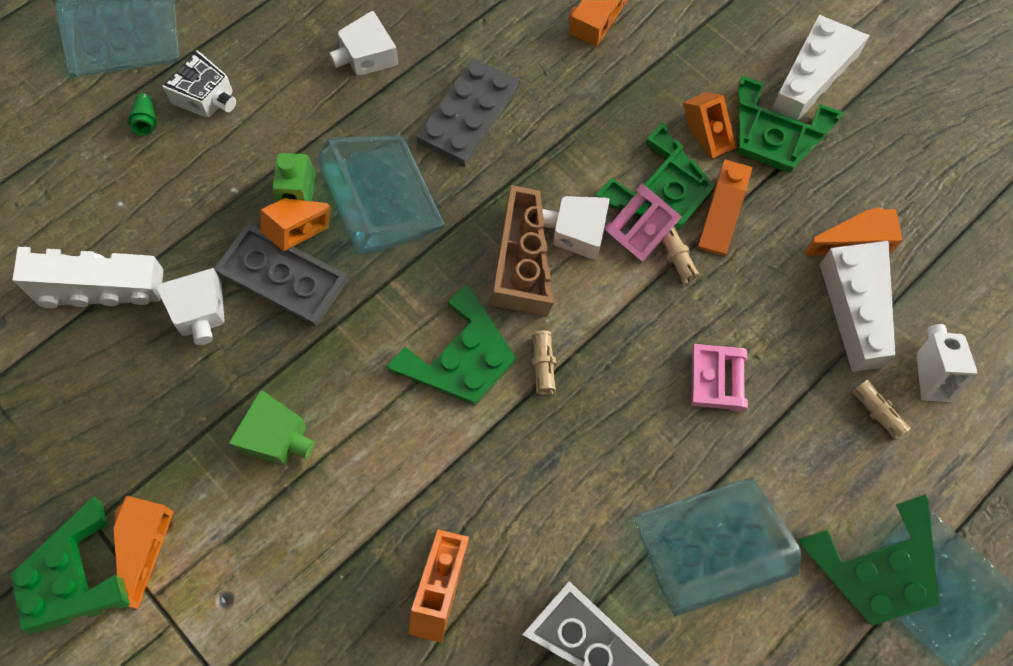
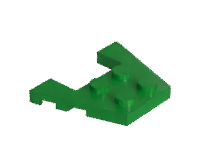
(774, 137)
(676, 181)
(471, 360)
(888, 579)
(52, 581)

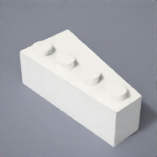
(821, 60)
(87, 278)
(862, 302)
(584, 634)

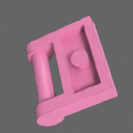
(650, 227)
(709, 377)

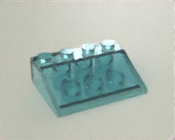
(116, 34)
(378, 191)
(717, 546)
(972, 598)

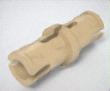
(679, 256)
(543, 362)
(881, 410)

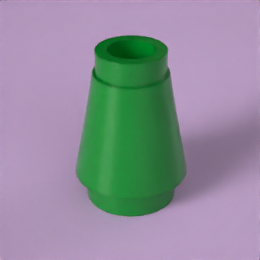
(142, 116)

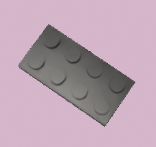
(468, 111)
(282, 278)

